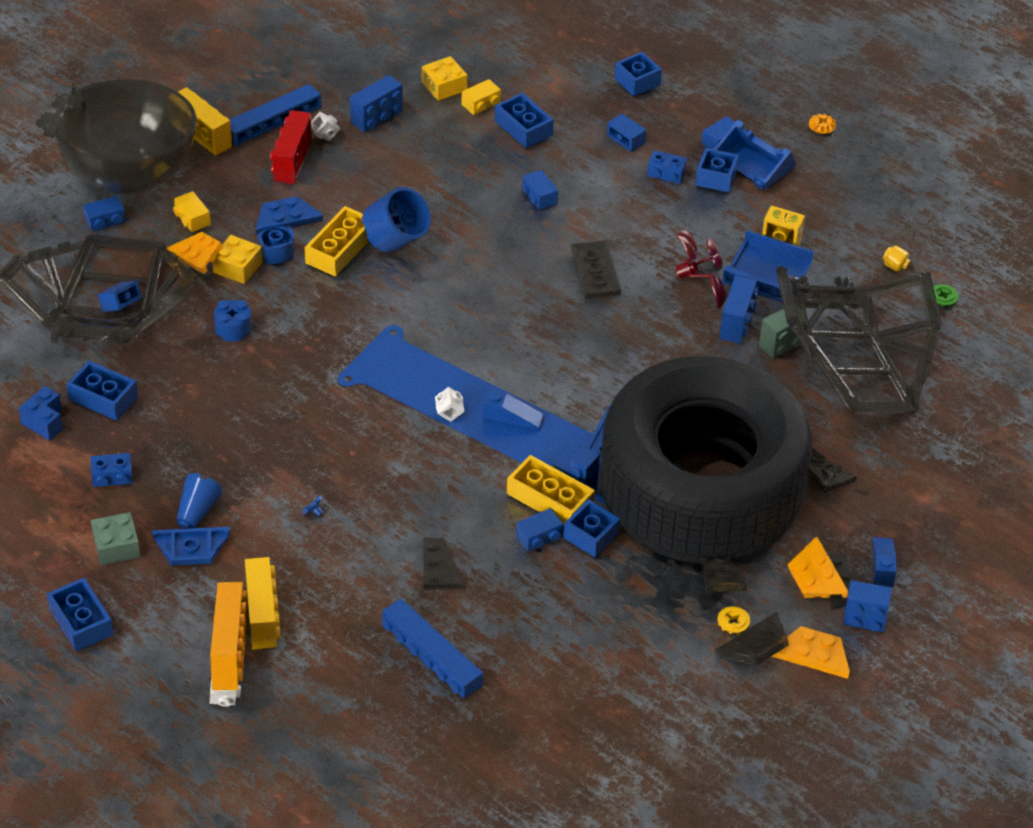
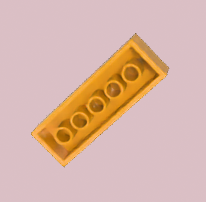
(229, 636)

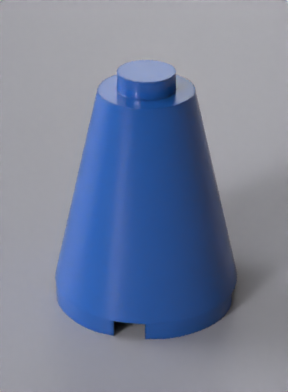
(197, 500)

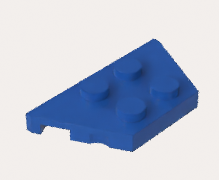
(288, 212)
(191, 545)

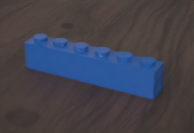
(273, 114)
(432, 648)

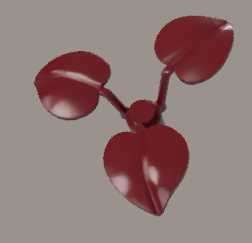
(689, 267)

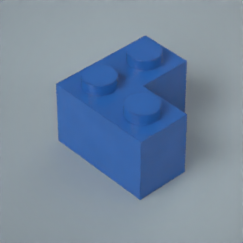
(42, 413)
(580, 466)

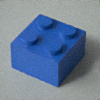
(638, 73)
(717, 170)
(591, 528)
(867, 606)

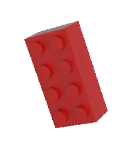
(291, 147)

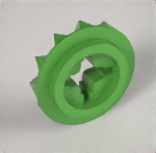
(948, 292)

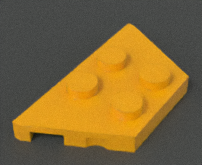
(197, 251)
(816, 573)
(816, 651)

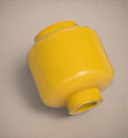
(896, 258)

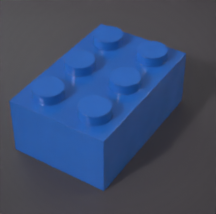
(376, 103)
(524, 120)
(738, 309)
(102, 390)
(80, 614)

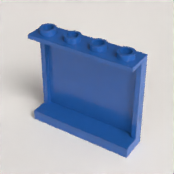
(761, 257)

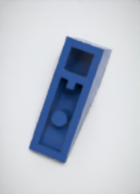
(509, 410)
(884, 561)

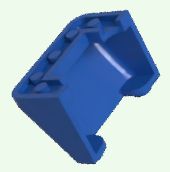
(757, 158)

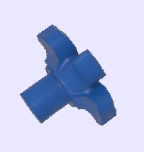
(314, 506)

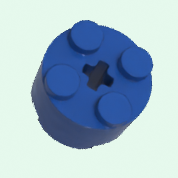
(276, 243)
(232, 320)

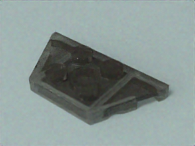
(756, 643)

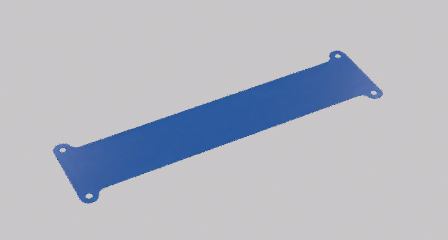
(418, 377)

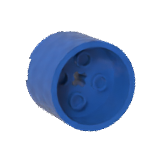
(396, 219)

